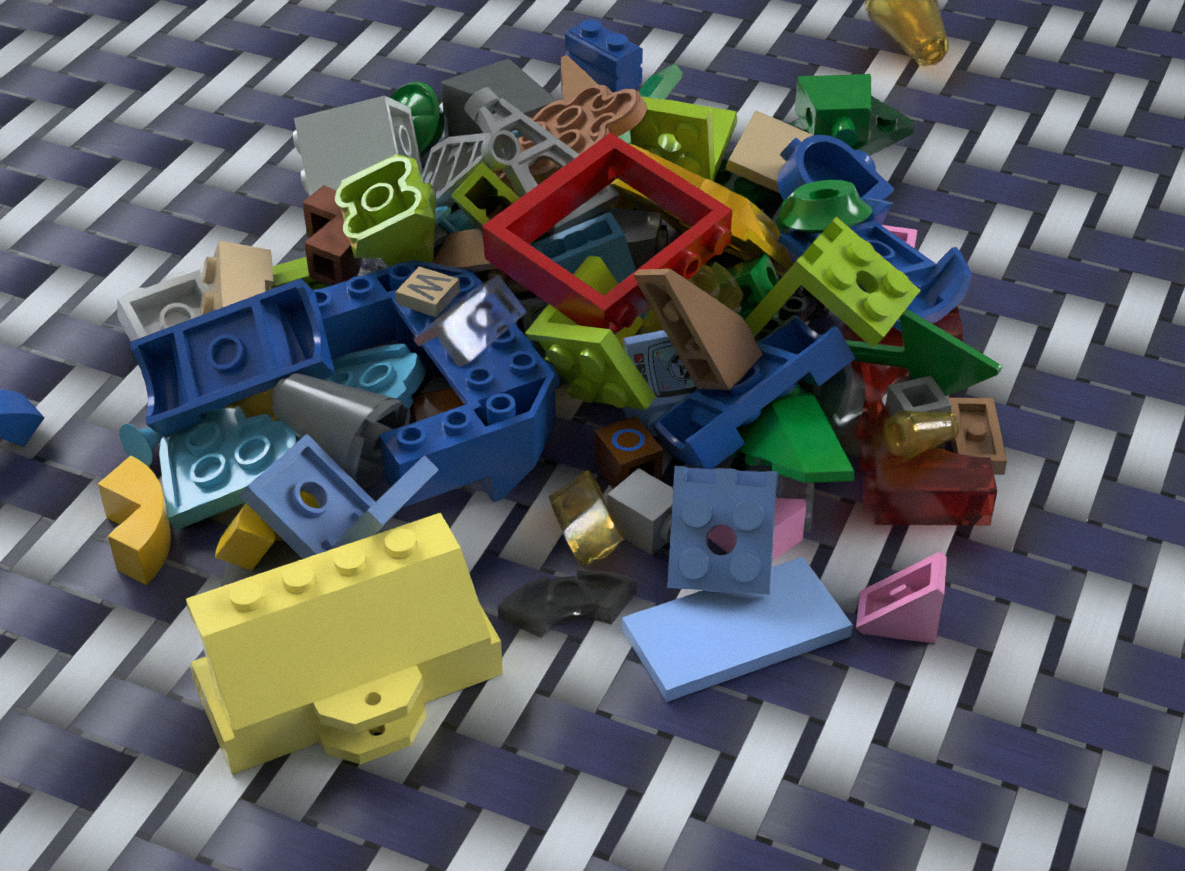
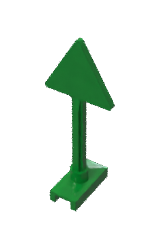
(929, 353)

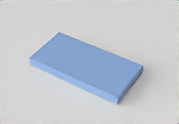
(730, 634)

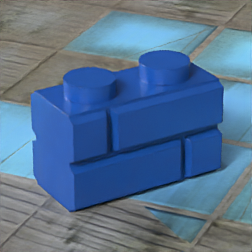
(605, 55)

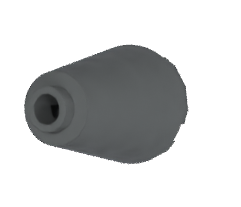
(340, 421)

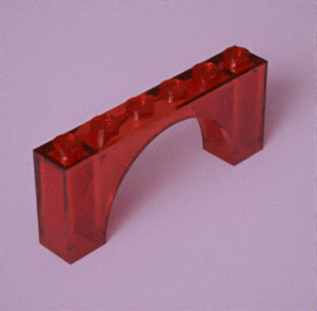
(921, 489)

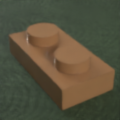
(979, 431)

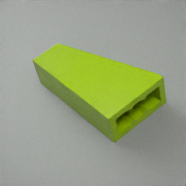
(483, 196)

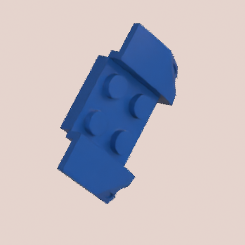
(940, 284)

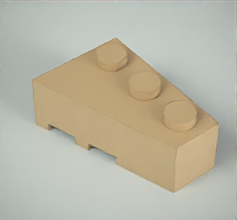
(235, 274)

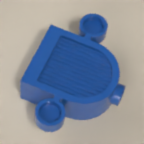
(829, 159)

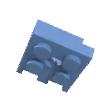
(730, 499)
(344, 507)

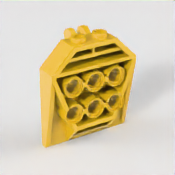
(751, 228)

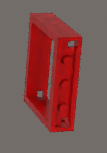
(511, 231)

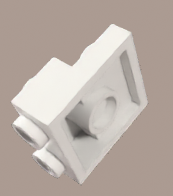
(161, 305)

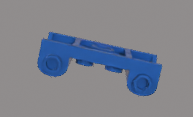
(231, 355)
(705, 422)

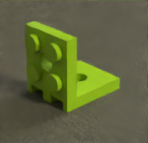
(686, 134)
(831, 274)
(591, 356)

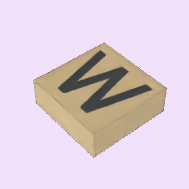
(427, 291)

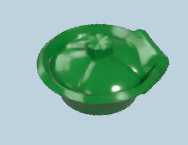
(425, 112)
(817, 205)

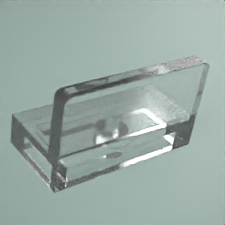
(474, 321)

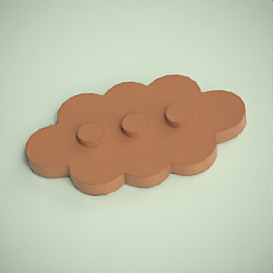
(583, 123)

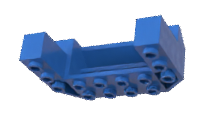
(503, 389)

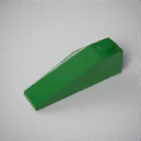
(795, 441)

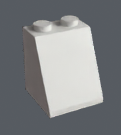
(352, 139)

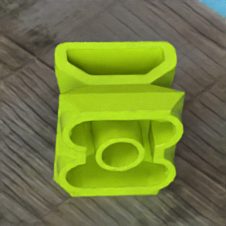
(389, 212)

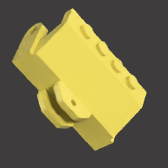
(342, 647)

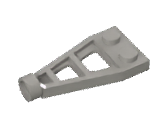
(498, 114)
(459, 156)

